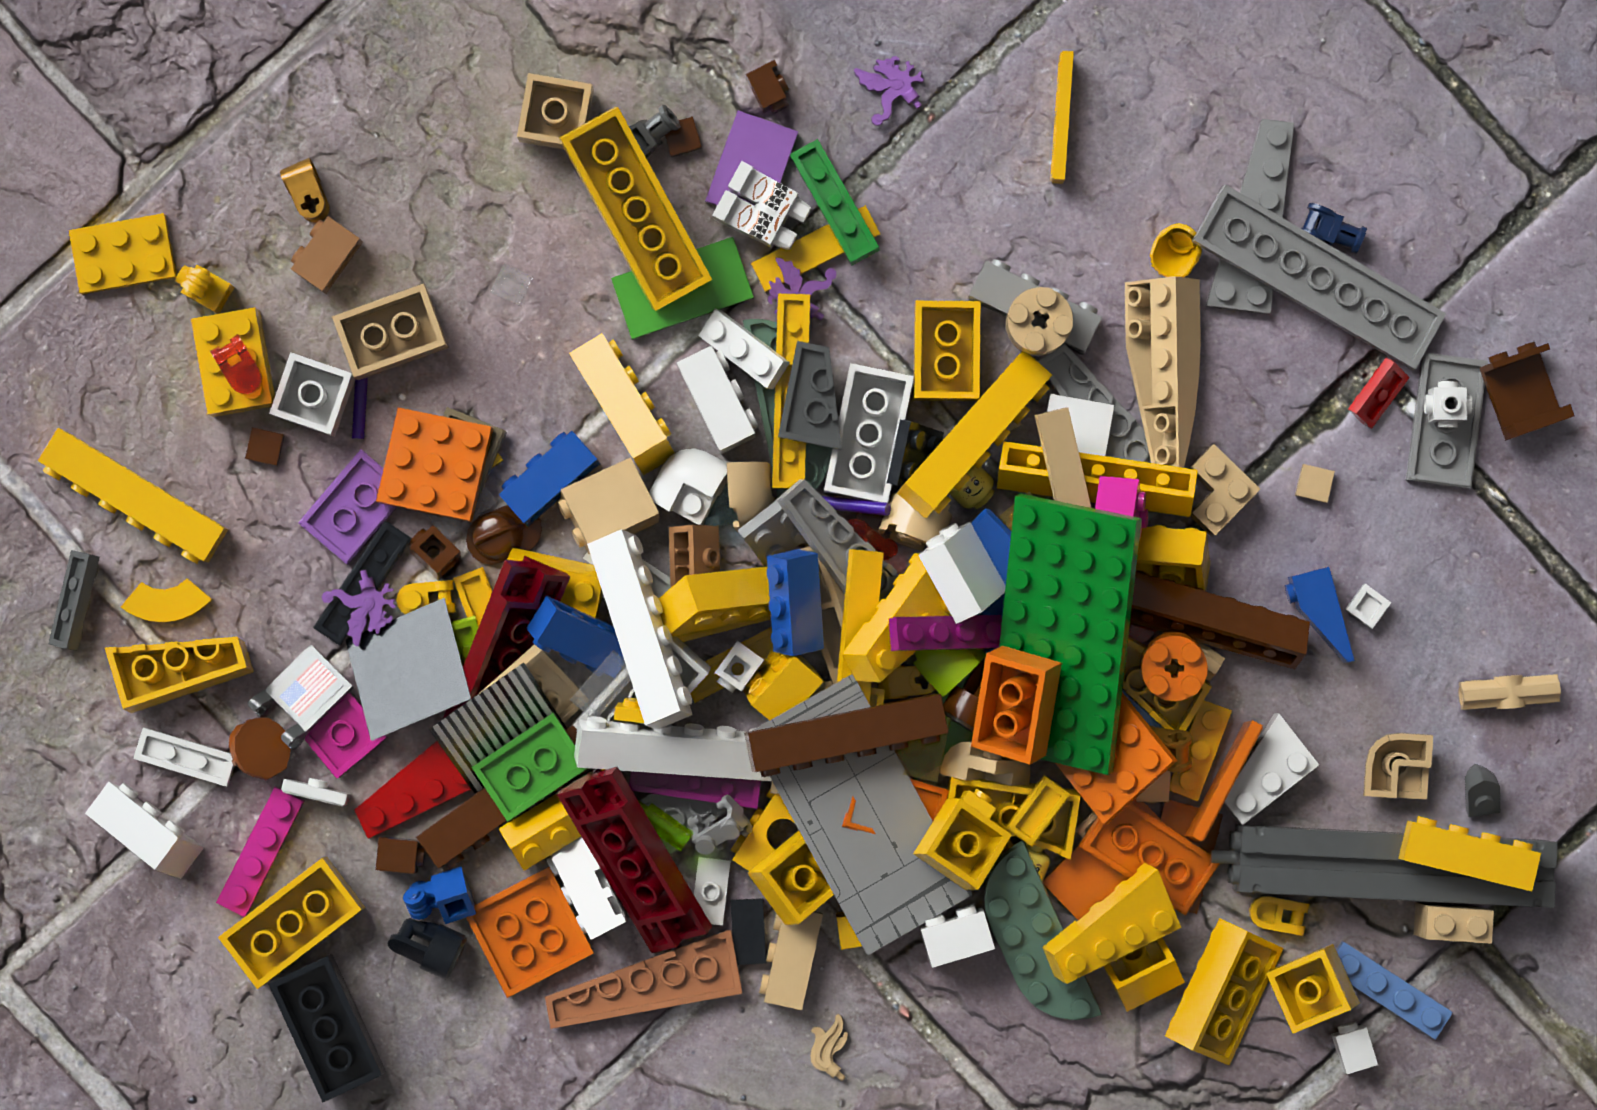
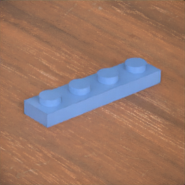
(1393, 992)

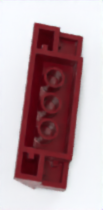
(503, 628)
(634, 859)

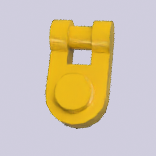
(417, 595)
(1268, 912)

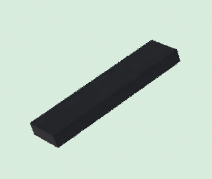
(378, 561)

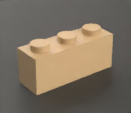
(791, 962)

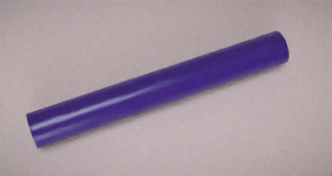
(359, 408)
(859, 506)

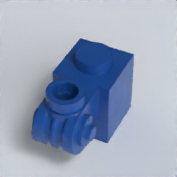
(445, 891)

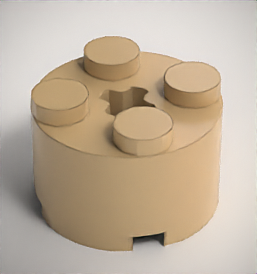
(1045, 303)
(909, 526)

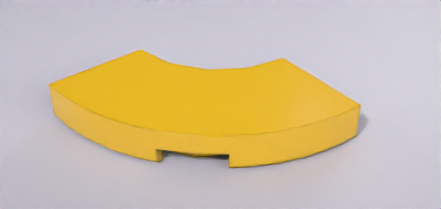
(166, 604)

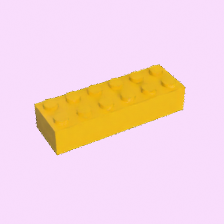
(635, 208)

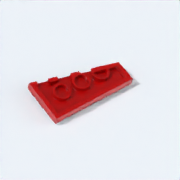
(413, 790)

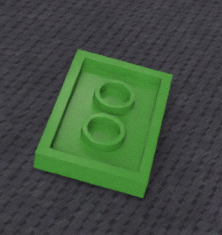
(529, 767)

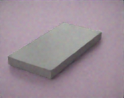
(1445, 454)

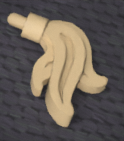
(826, 1045)

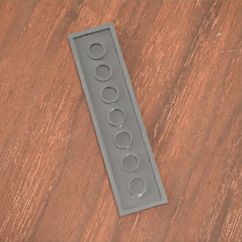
(1318, 277)

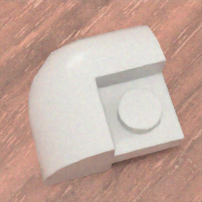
(690, 484)

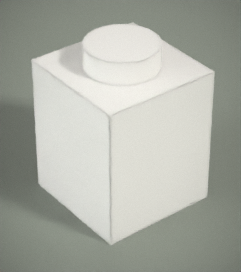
(1354, 1048)

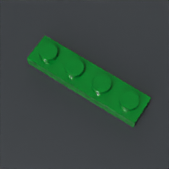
(834, 202)

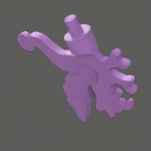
(897, 84)
(794, 280)
(369, 601)

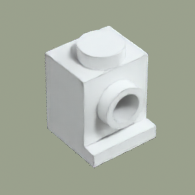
(742, 655)

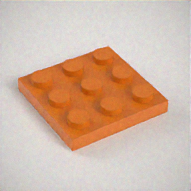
(434, 464)
(1137, 764)
(529, 932)

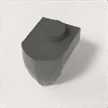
(1481, 792)

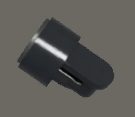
(443, 951)

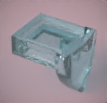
(720, 513)

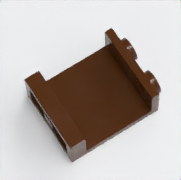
(1522, 391)

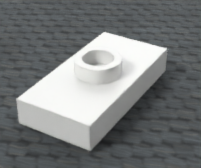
(315, 790)
(712, 887)

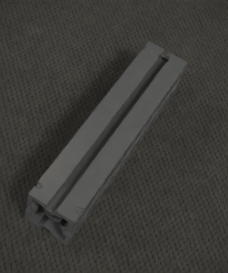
(1365, 867)

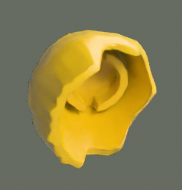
(1174, 251)

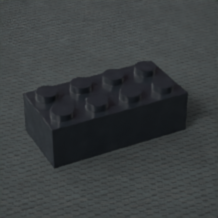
(327, 1028)

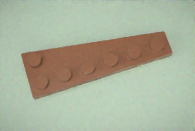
(671, 979)

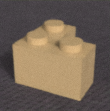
(1228, 489)

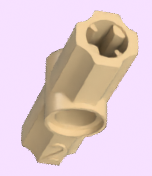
(1509, 692)

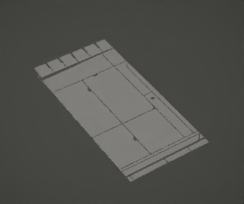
(871, 875)

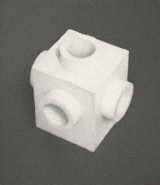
(1438, 412)

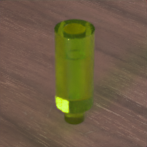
(667, 827)

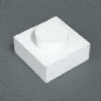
(1368, 606)

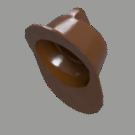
(499, 531)

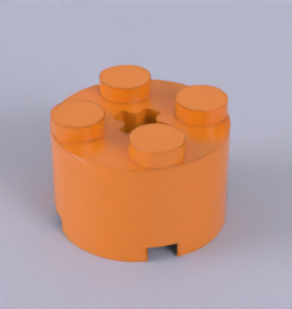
(1187, 679)

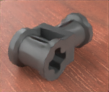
(650, 133)

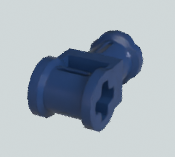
(1332, 228)

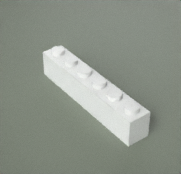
(640, 629)
(664, 750)

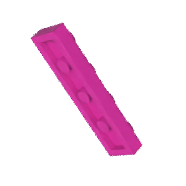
(260, 851)

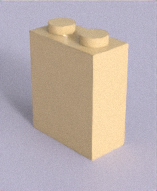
(608, 503)
(1453, 922)

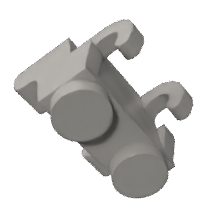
(710, 835)

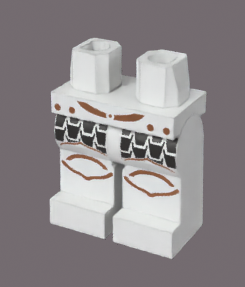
(771, 209)

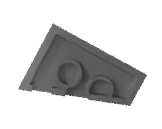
(810, 399)

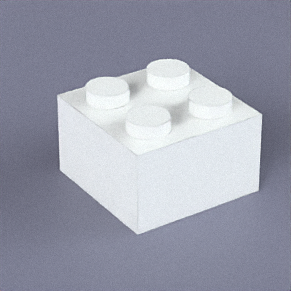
(312, 394)
(956, 936)

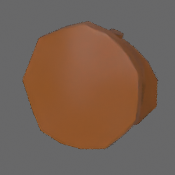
(258, 748)

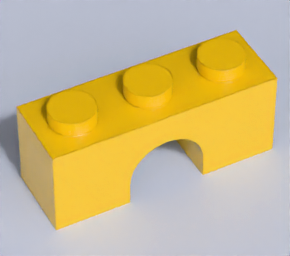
(756, 847)

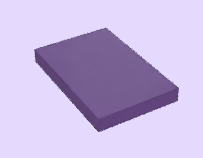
(757, 143)
(348, 510)

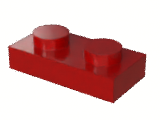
(1378, 393)

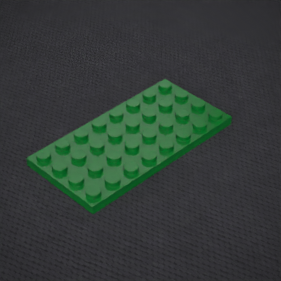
(1073, 605)

